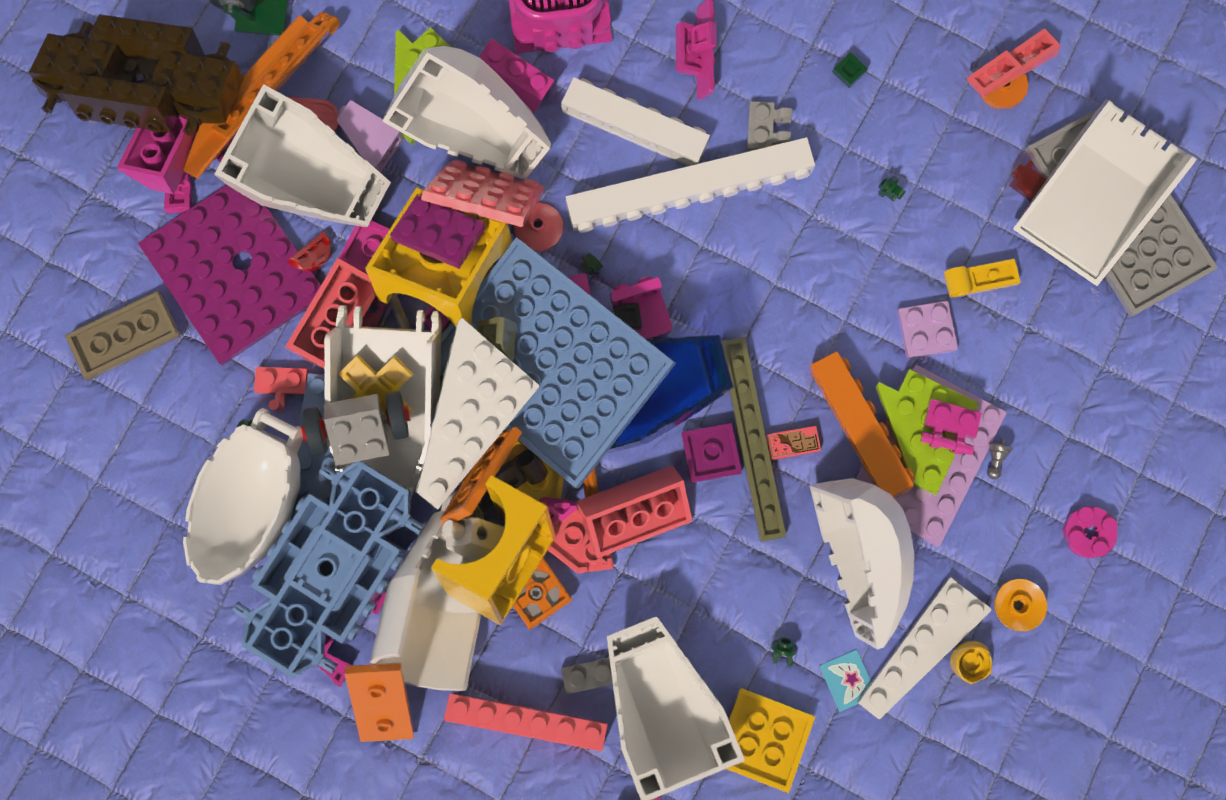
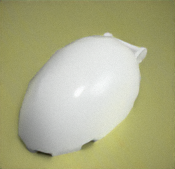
(242, 499)

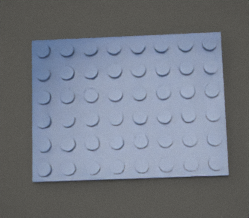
(582, 355)

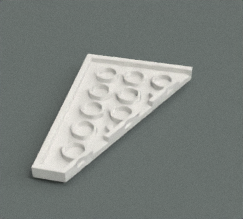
(475, 405)

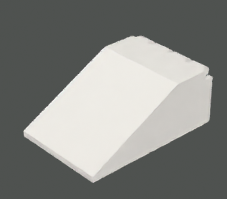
(1103, 192)

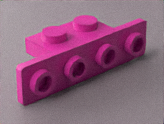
(693, 63)

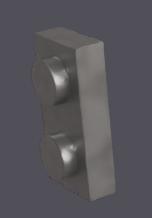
(587, 676)

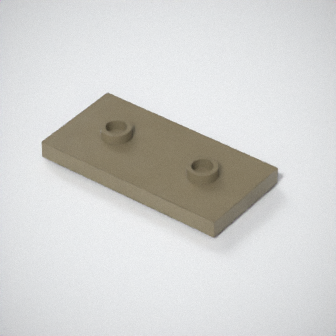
(122, 336)

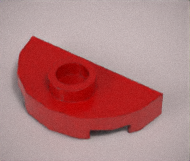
(313, 255)

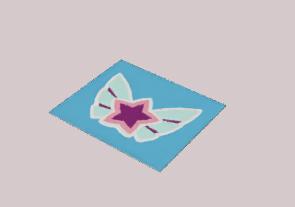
(846, 679)

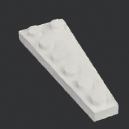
(934, 634)

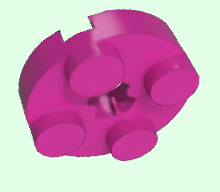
(1085, 518)

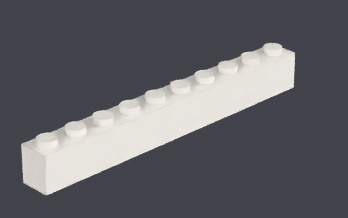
(690, 184)

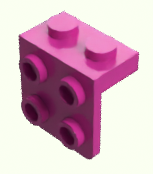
(651, 304)

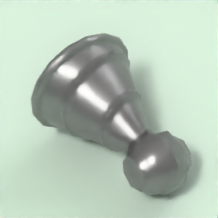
(998, 455)

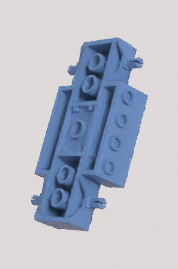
(303, 601)

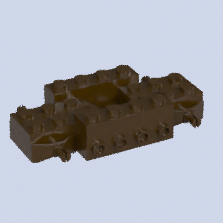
(103, 73)

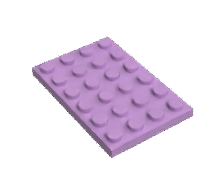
(930, 514)

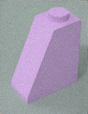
(369, 135)

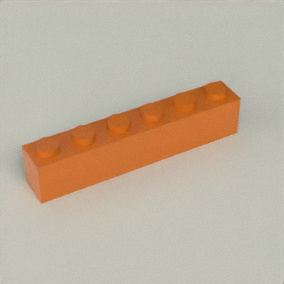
(861, 426)

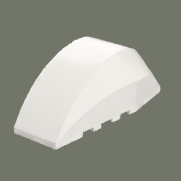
(469, 110)
(299, 164)
(871, 552)
(666, 713)

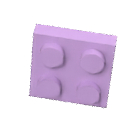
(927, 330)

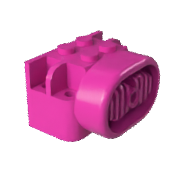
(559, 24)

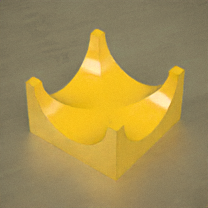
(443, 286)

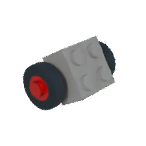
(355, 427)

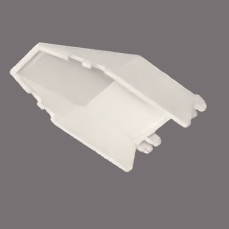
(377, 346)

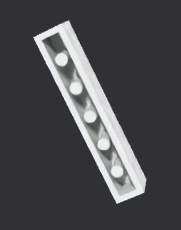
(635, 122)

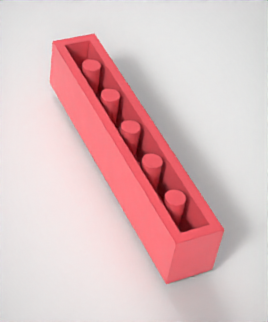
(525, 721)

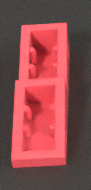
(1014, 64)

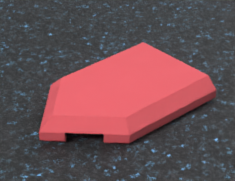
(574, 546)

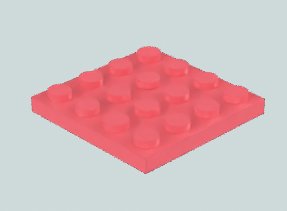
(484, 192)

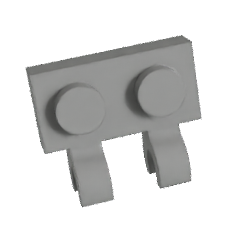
(761, 122)

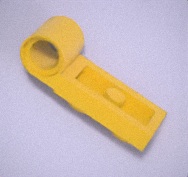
(981, 278)

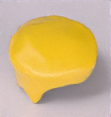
(971, 661)

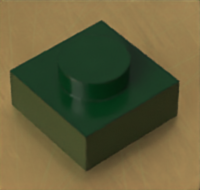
(849, 70)

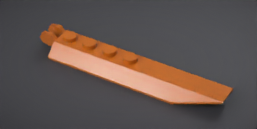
(272, 70)

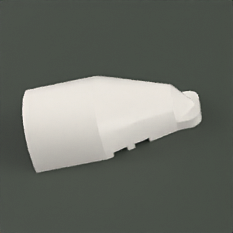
(421, 622)

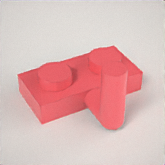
(281, 383)

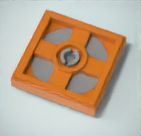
(541, 596)

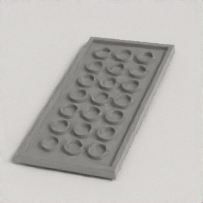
(1162, 255)

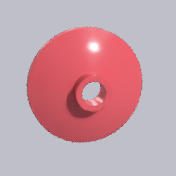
(547, 235)

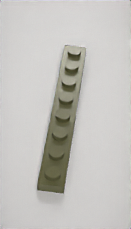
(753, 442)

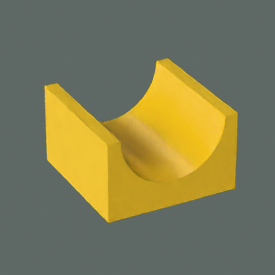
(499, 578)

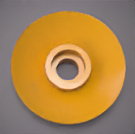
(1032, 600)

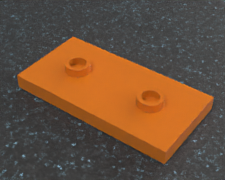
(474, 485)
(379, 702)

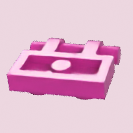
(951, 419)

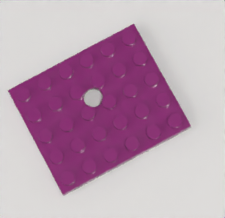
(222, 302)

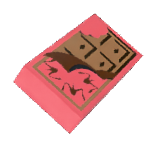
(793, 443)

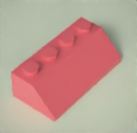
(342, 286)
(635, 511)

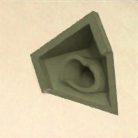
(500, 333)

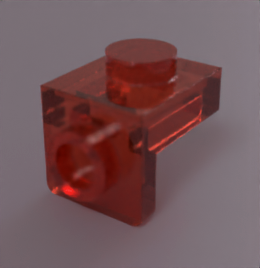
(1027, 181)

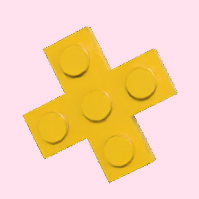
(368, 382)

